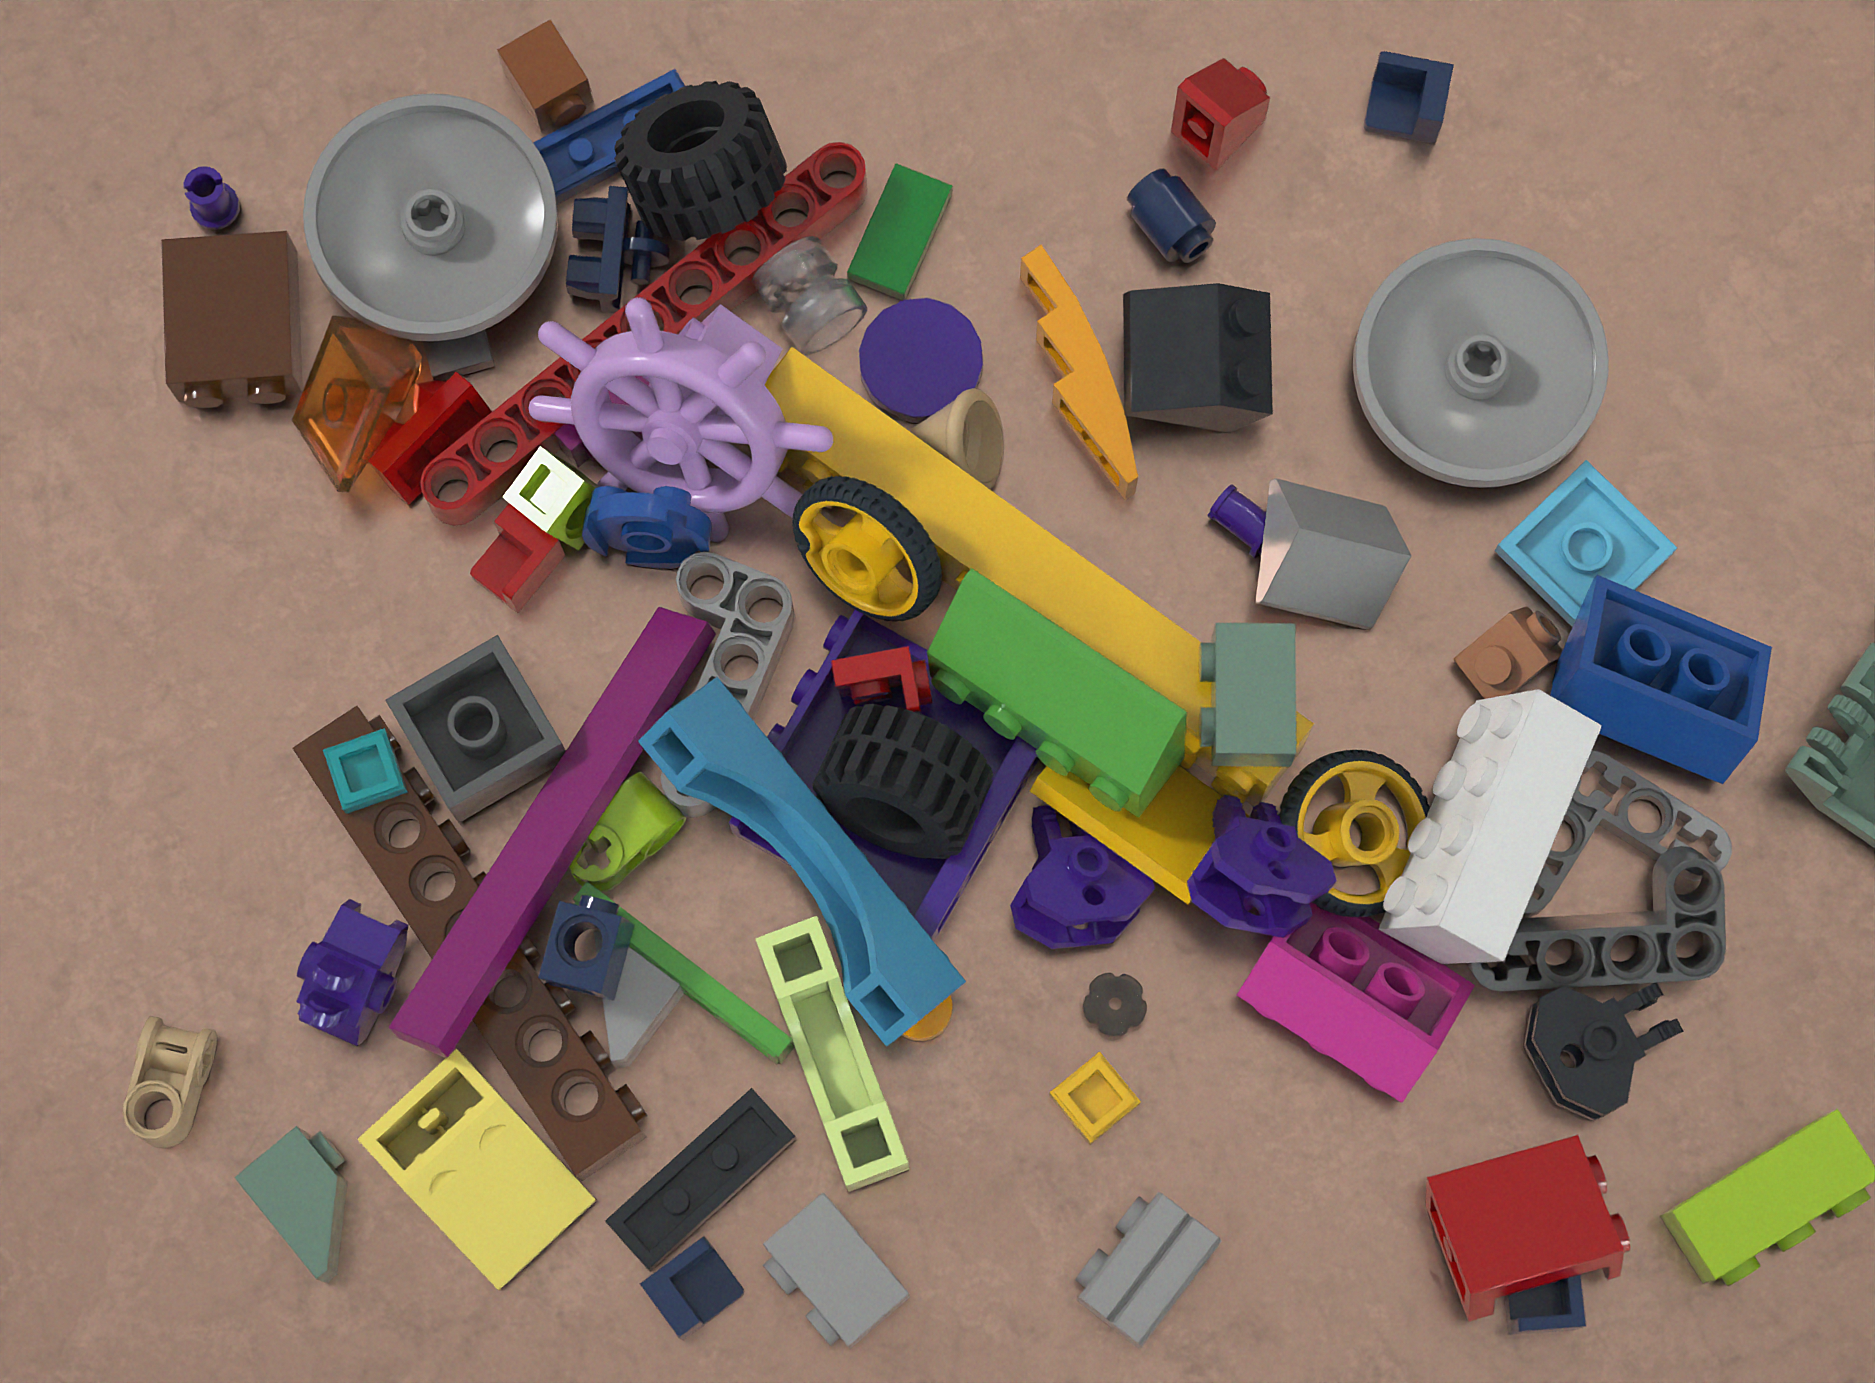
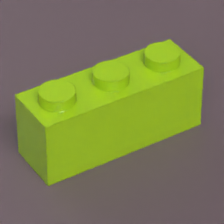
(1772, 1199)

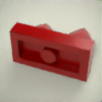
(440, 418)

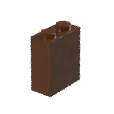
(231, 318)

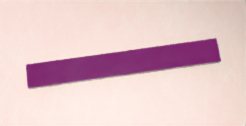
(551, 833)

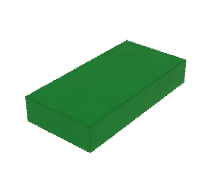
(899, 232)

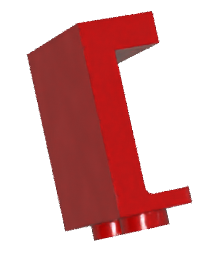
(1524, 1222)

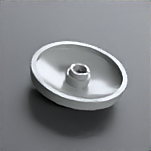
(430, 217)
(1480, 362)

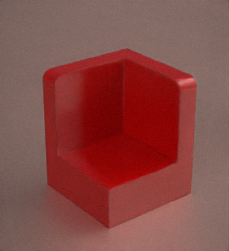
(517, 559)

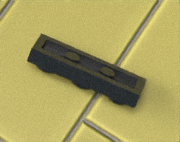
(700, 1179)

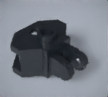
(1598, 1044)

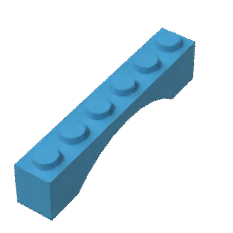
(725, 759)

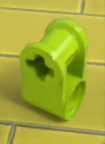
(631, 830)

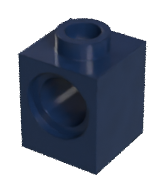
(603, 972)

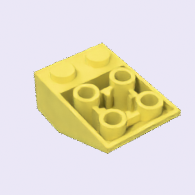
(477, 1169)

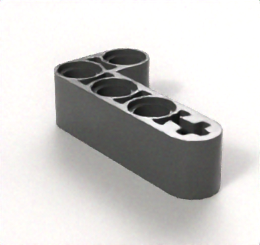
(1596, 934)

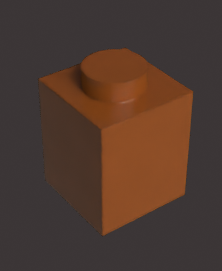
(546, 76)

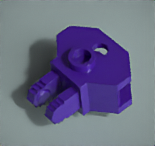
(1260, 867)
(1076, 884)
(350, 974)

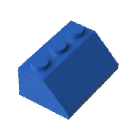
(1664, 680)

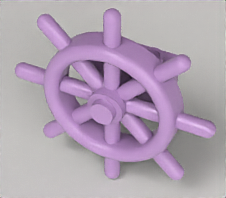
(699, 398)

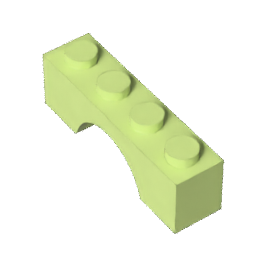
(832, 1054)

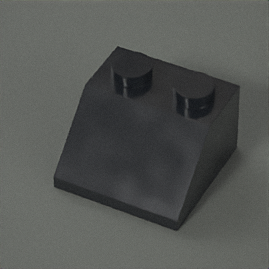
(1198, 355)

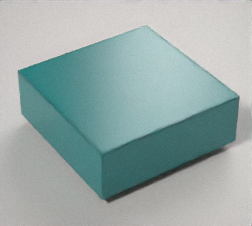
(365, 771)

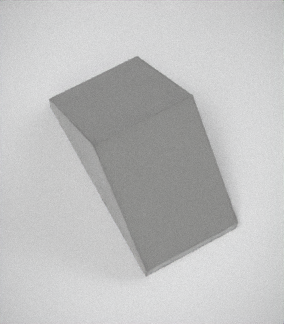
(639, 1008)

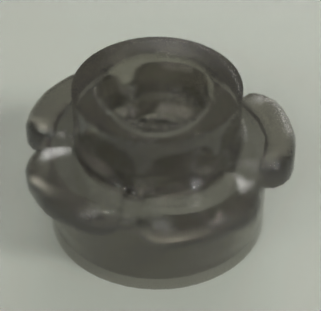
(1117, 1021)

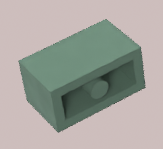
(1250, 694)

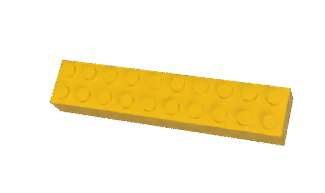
(1004, 545)

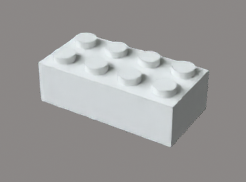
(1489, 827)

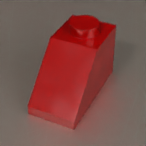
(1219, 110)

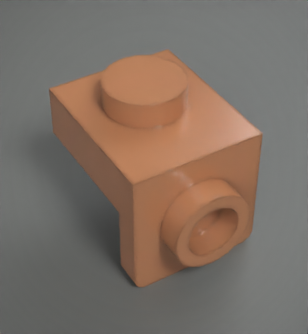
(1511, 653)

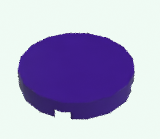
(919, 358)

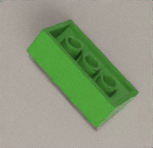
(1056, 695)

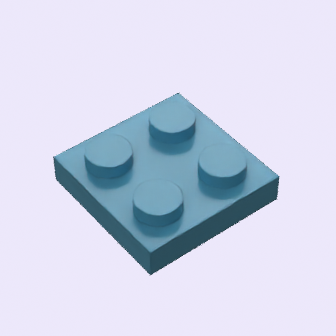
(1581, 534)

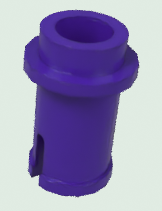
(211, 200)
(1240, 517)

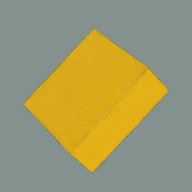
(1094, 1098)

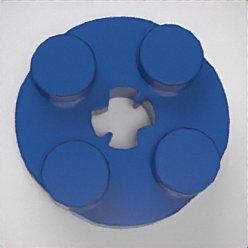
(651, 528)

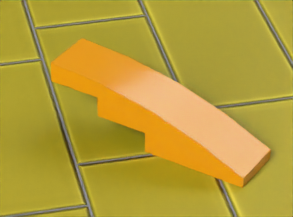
(1087, 391)

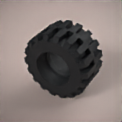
(700, 160)
(903, 781)

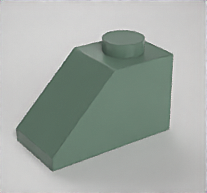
(302, 1197)

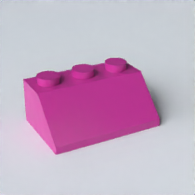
(1358, 997)

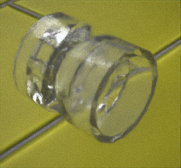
(805, 289)

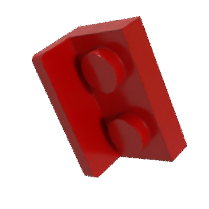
(874, 674)

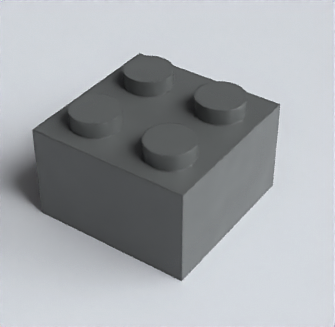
(477, 728)

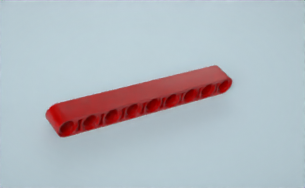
(703, 266)

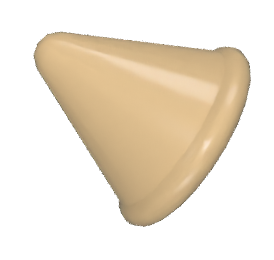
(967, 435)

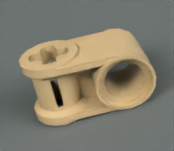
(168, 1076)

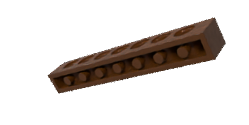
(583, 1140)

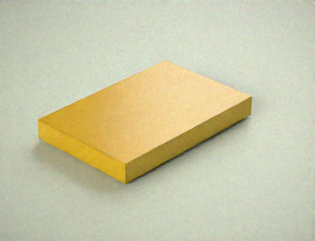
(1161, 843)

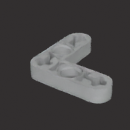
(1588, 812)

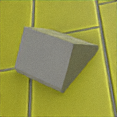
(1328, 555)

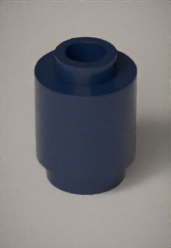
(1171, 216)

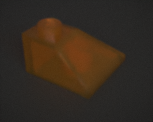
(354, 396)

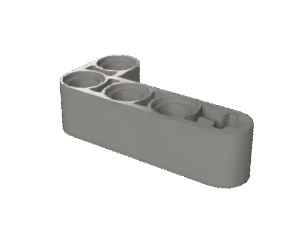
(737, 637)

